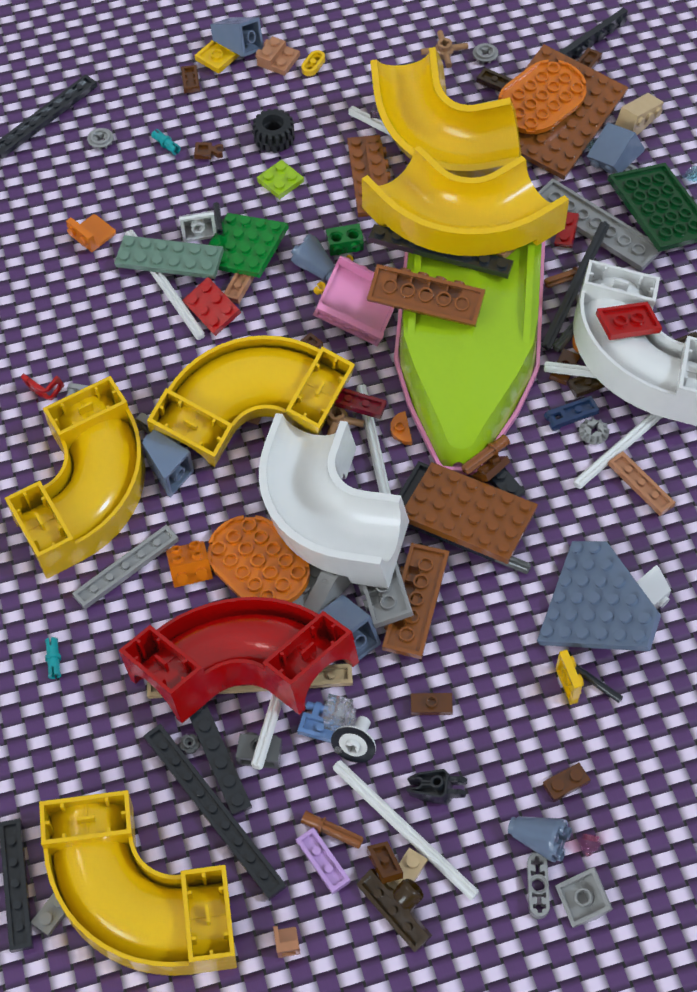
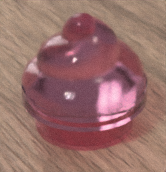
(589, 843)

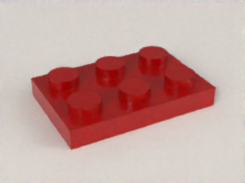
(211, 306)
(628, 320)

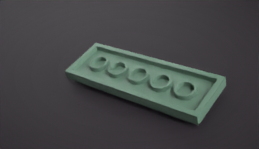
(169, 257)

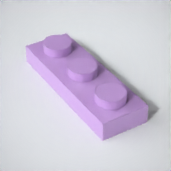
(323, 860)

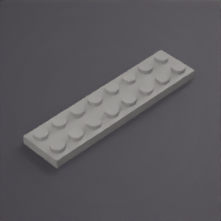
(620, 238)

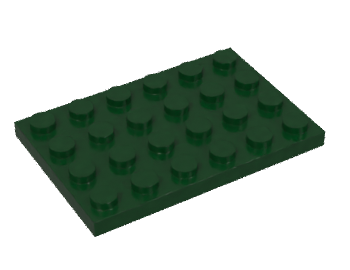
(658, 205)

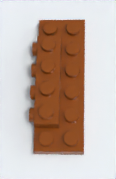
(367, 159)
(426, 294)
(422, 581)

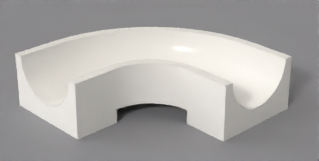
(644, 369)
(321, 515)

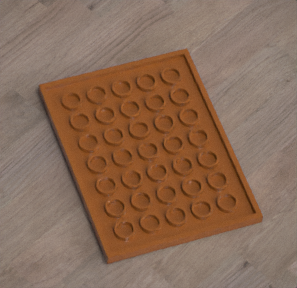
(566, 142)

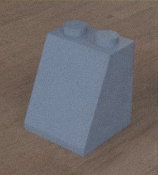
(238, 34)
(615, 149)
(168, 461)
(357, 621)

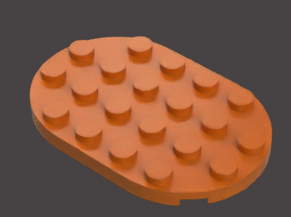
(545, 95)
(256, 560)

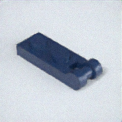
(571, 413)

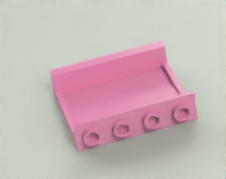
(346, 302)

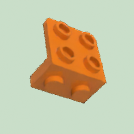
(91, 232)
(189, 563)

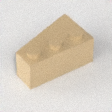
(639, 113)

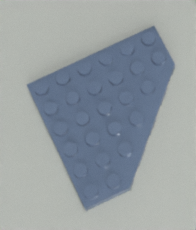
(598, 603)

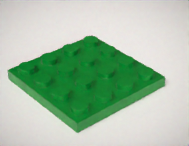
(248, 243)

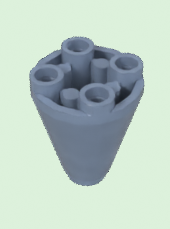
(313, 257)
(541, 835)

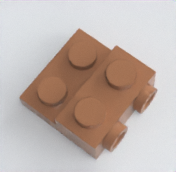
(277, 56)

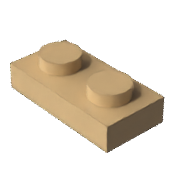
(411, 865)

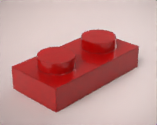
(566, 237)

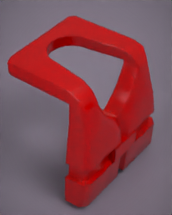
(39, 390)

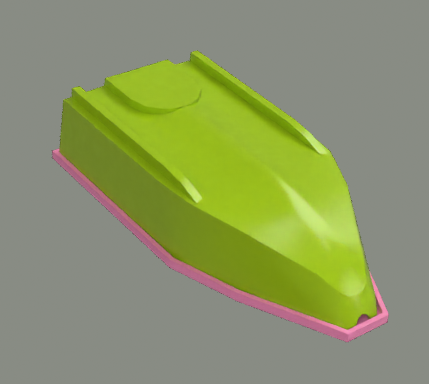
(466, 379)

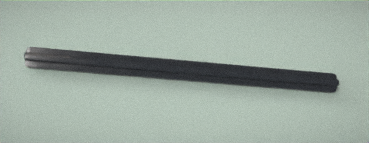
(574, 286)

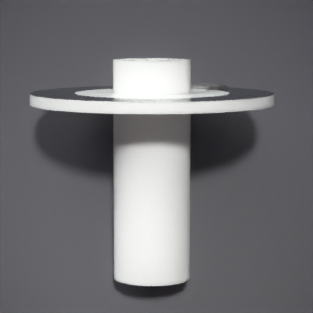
(354, 742)

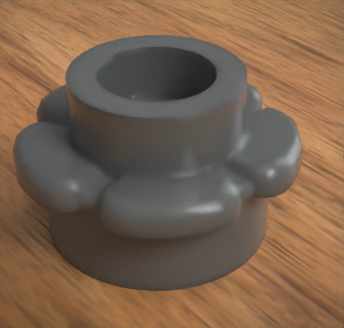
(189, 749)

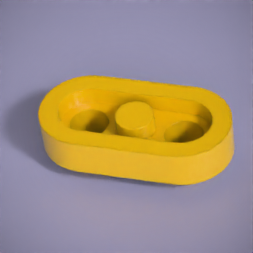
(313, 63)

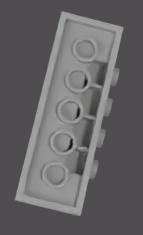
(387, 604)

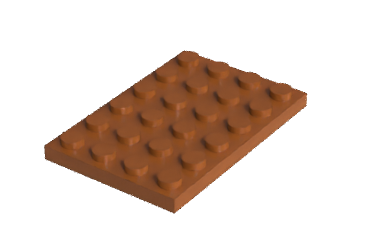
(469, 512)

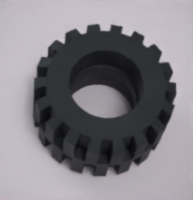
(273, 130)

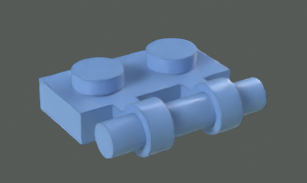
(312, 724)

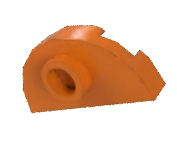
(400, 428)

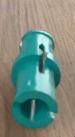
(166, 142)
(53, 658)

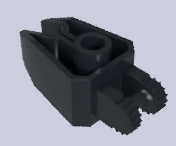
(436, 786)

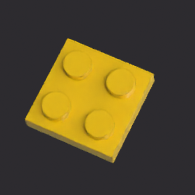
(215, 56)
(570, 680)

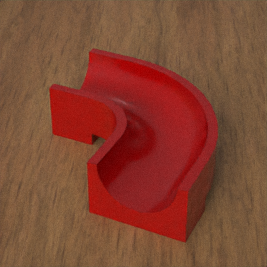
(234, 645)

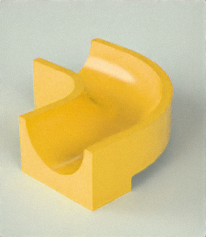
(458, 136)
(463, 212)
(246, 382)
(95, 485)
(124, 905)

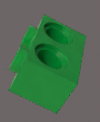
(344, 239)

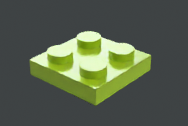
(280, 179)

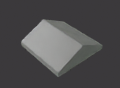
(584, 898)

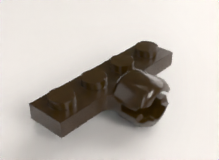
(397, 907)

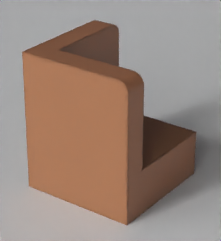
(286, 942)

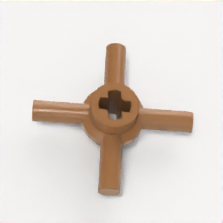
(445, 48)
(339, 414)

